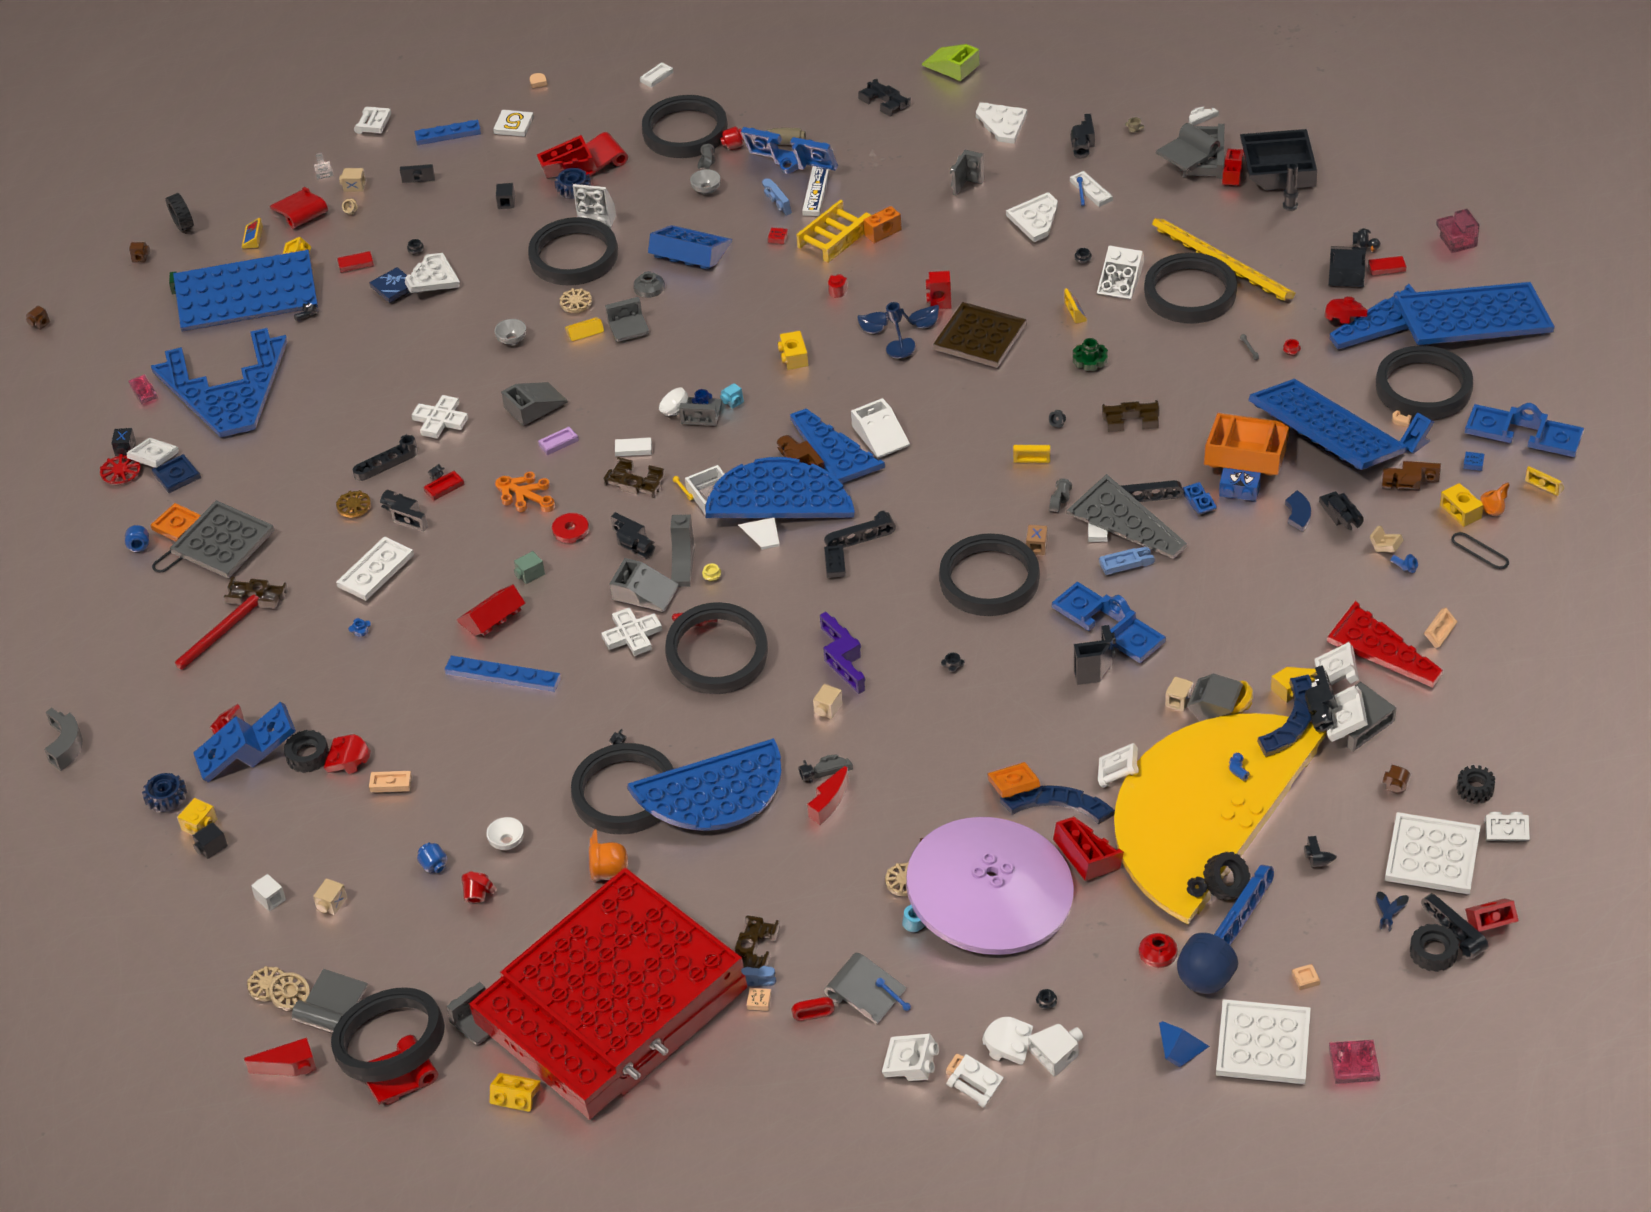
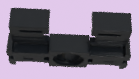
(886, 93)

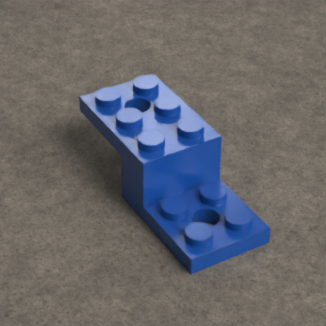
(244, 742)

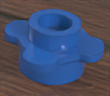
(359, 627)

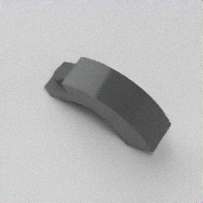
(68, 744)

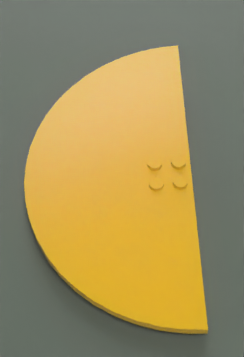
(1193, 807)

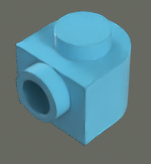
(732, 395)
(911, 921)

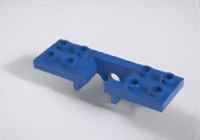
(804, 151)
(1551, 435)
(1131, 634)

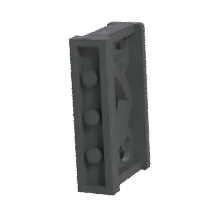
(1211, 166)

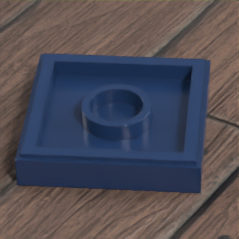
(176, 473)

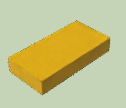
(1031, 453)

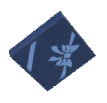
(390, 285)

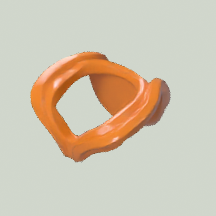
(1494, 503)

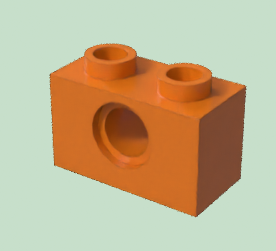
(882, 224)

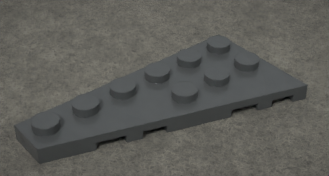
(1118, 512)

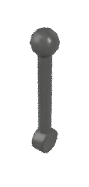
(1243, 337)

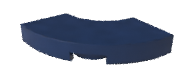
(1300, 510)

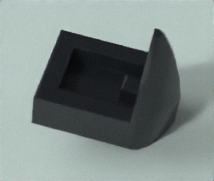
(1316, 857)

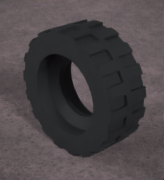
(179, 211)
(304, 739)
(1214, 880)
(1430, 961)

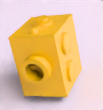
(196, 816)

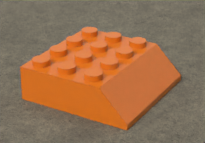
(1246, 444)

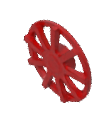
(119, 470)

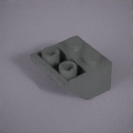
(1214, 696)

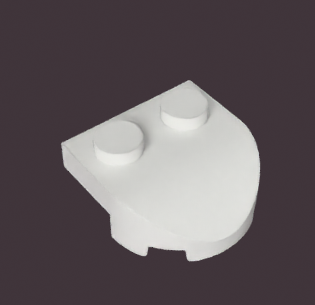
(1008, 1039)

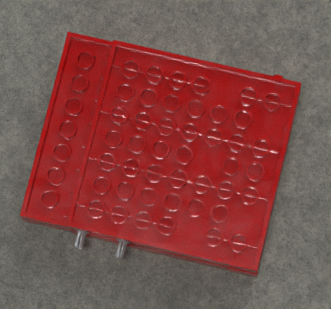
(609, 993)

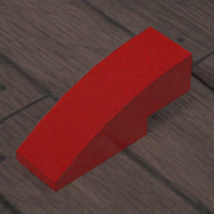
(1233, 166)
(828, 796)

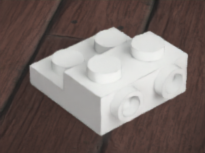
(910, 1057)

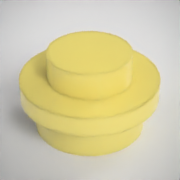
(711, 572)

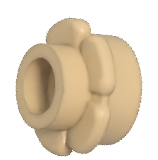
(345, 206)

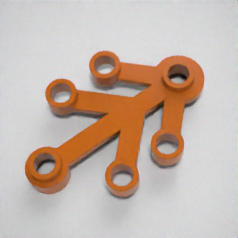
(506, 483)

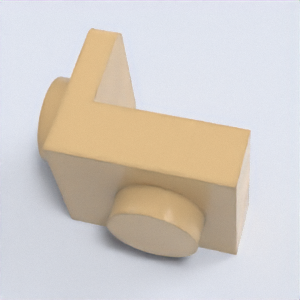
(1385, 542)

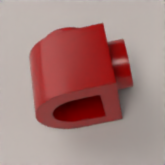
(837, 286)

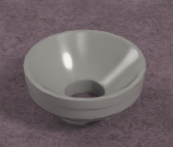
(705, 178)
(510, 328)

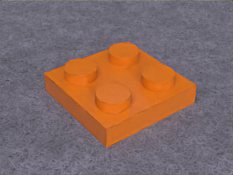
(174, 522)
(1013, 780)

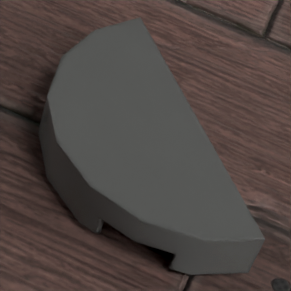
(830, 765)

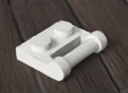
(377, 121)
(1116, 760)
(978, 1076)

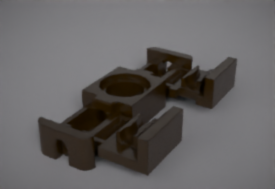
(1114, 414)
(621, 478)
(269, 593)
(752, 934)

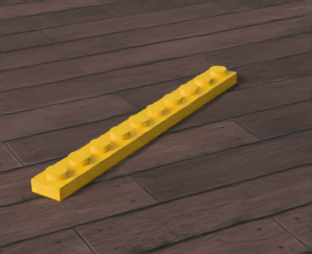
(1240, 268)

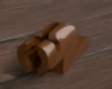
(803, 451)
(1411, 475)

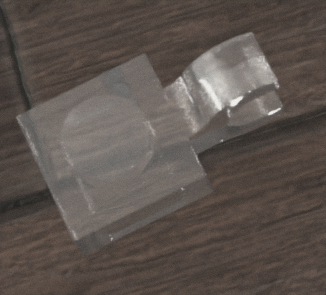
(322, 169)

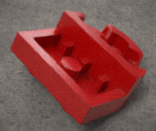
(1344, 309)
(347, 754)

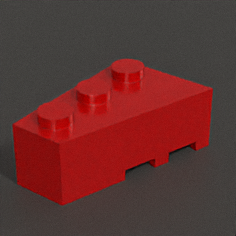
(1085, 850)

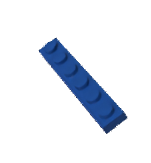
(502, 673)

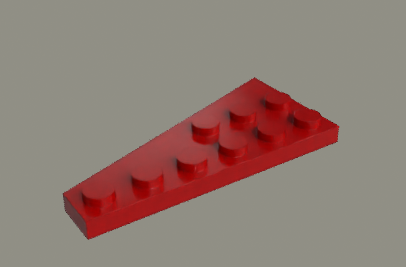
(1382, 646)

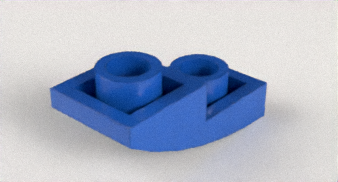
(1198, 498)

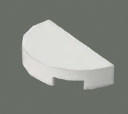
(1201, 115)

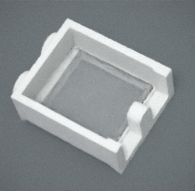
(702, 484)

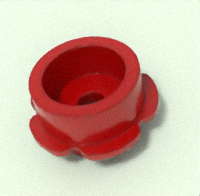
(1291, 347)

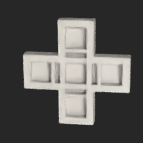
(439, 416)
(631, 631)

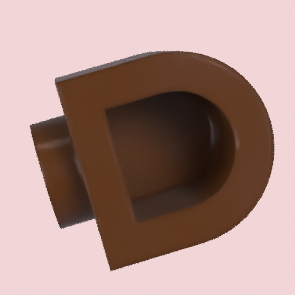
(139, 251)
(37, 317)
(1396, 779)

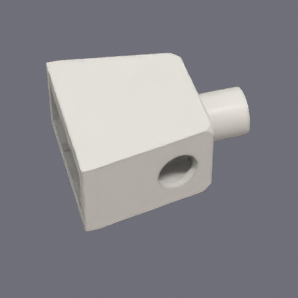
(1055, 1047)

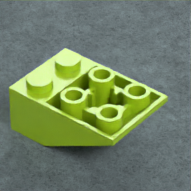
(954, 61)

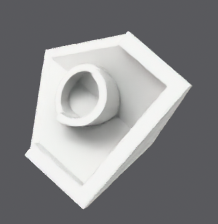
(762, 532)

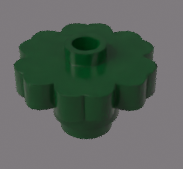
(1090, 355)

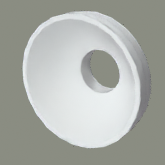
(670, 403)
(504, 828)

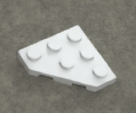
(1002, 120)
(1034, 216)
(432, 275)

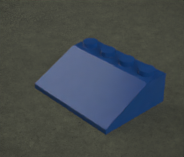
(688, 246)

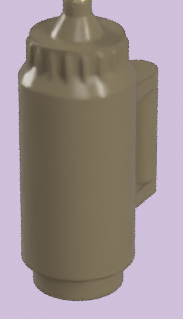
(788, 133)

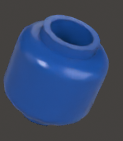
(136, 538)
(432, 858)

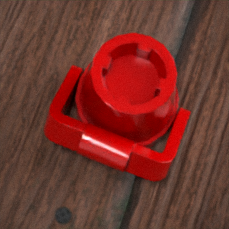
(475, 887)

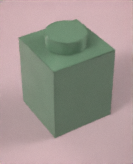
(529, 567)

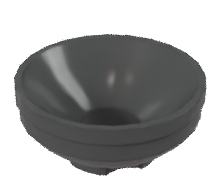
(649, 288)

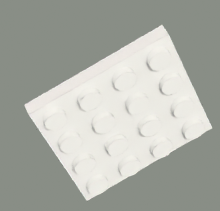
(1432, 853)
(1263, 1041)

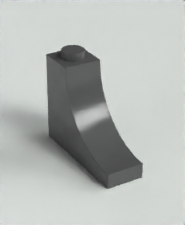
(682, 549)
(1379, 716)

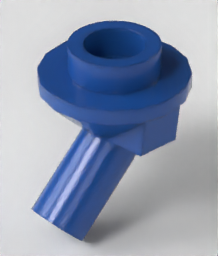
(1409, 564)

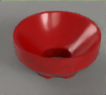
(1158, 956)

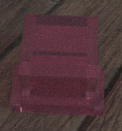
(1459, 231)

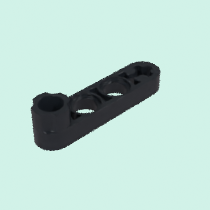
(406, 446)
(1147, 488)
(881, 521)
(1472, 940)

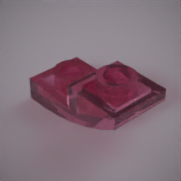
(142, 389)

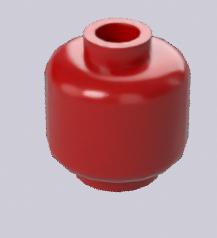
(732, 138)

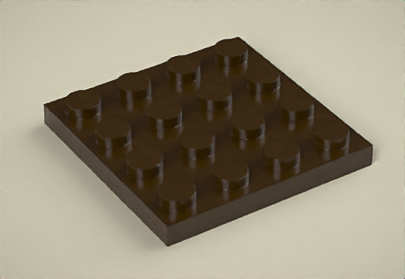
(979, 334)

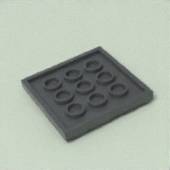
(222, 539)

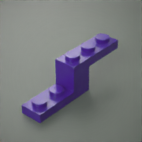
(842, 652)

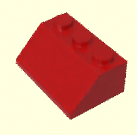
(492, 611)

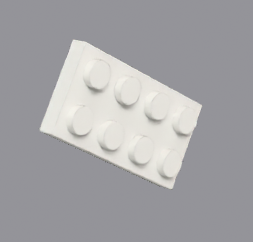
(375, 568)

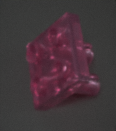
(1354, 1061)

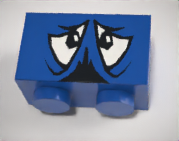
(1239, 484)

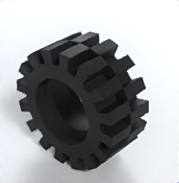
(1475, 775)

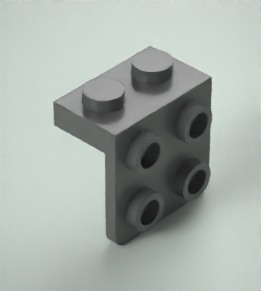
(626, 319)
(461, 1015)

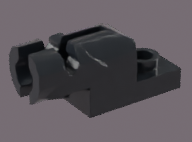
(1083, 137)
(404, 510)
(1341, 510)
(632, 536)
(1321, 701)

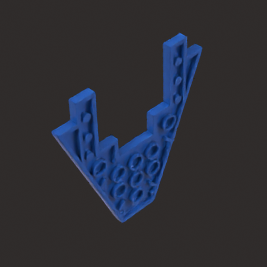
(231, 405)

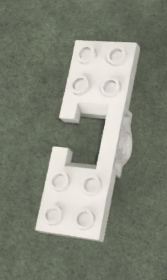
(1351, 711)

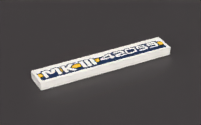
(815, 191)

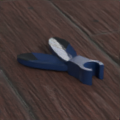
(1389, 910)

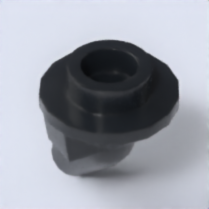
(309, 310)

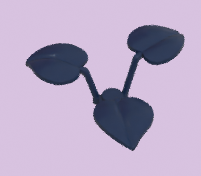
(901, 348)

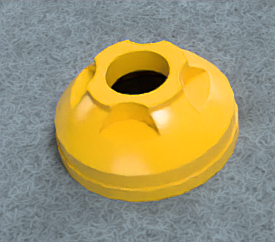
(1244, 700)

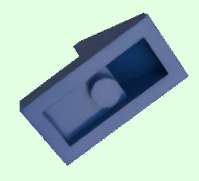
(1416, 433)

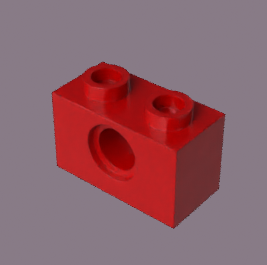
(940, 289)
(1492, 914)

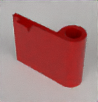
(604, 150)
(300, 207)
(391, 1090)

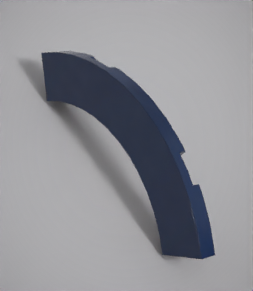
(1296, 723)
(1059, 796)

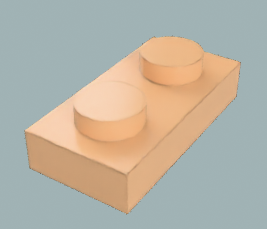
(390, 781)

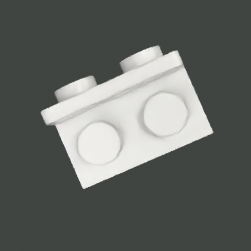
(1507, 827)

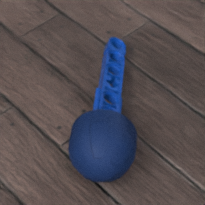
(1208, 959)

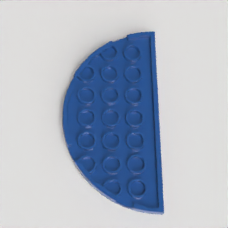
(778, 490)
(714, 790)

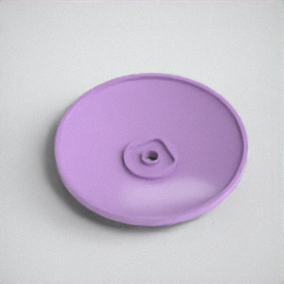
(986, 912)

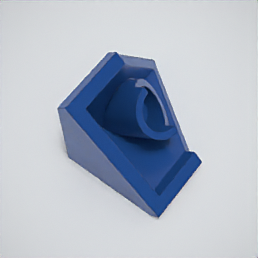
(1179, 1044)

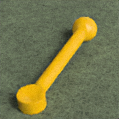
(676, 479)

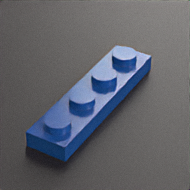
(447, 132)

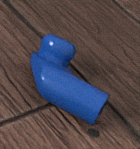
(1235, 766)

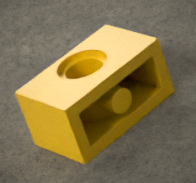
(793, 350)
(1461, 504)

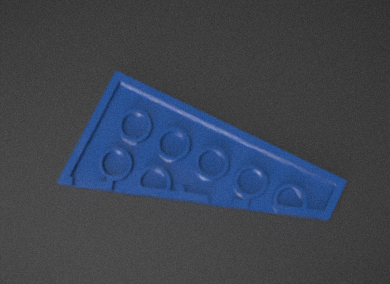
(1380, 321)
(840, 454)

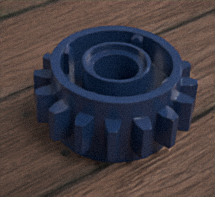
(567, 178)
(164, 792)

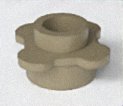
(1134, 124)

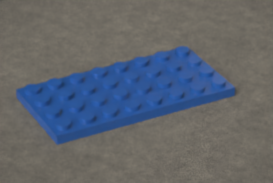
(244, 290)
(1474, 313)
(1327, 424)

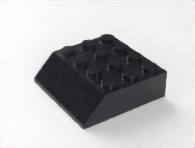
(1271, 152)

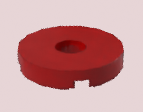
(575, 520)

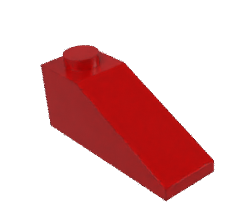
(285, 1060)

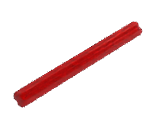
(217, 632)

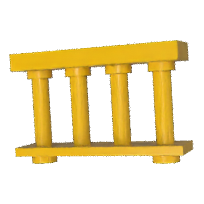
(838, 242)

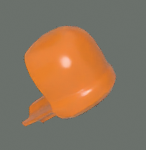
(606, 859)

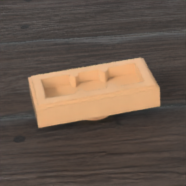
(1440, 627)

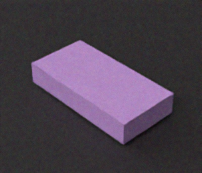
(558, 440)

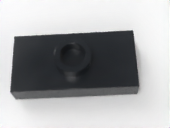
(417, 173)
(834, 561)

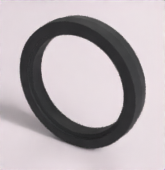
(683, 103)
(571, 226)
(1190, 314)
(1431, 355)
(992, 606)
(722, 684)
(605, 757)
(401, 1063)

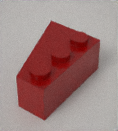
(566, 155)

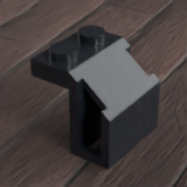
(1347, 266)
(1094, 657)

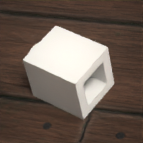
(268, 892)

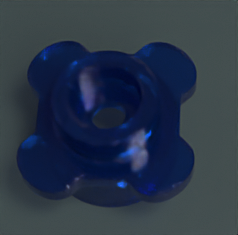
(701, 397)

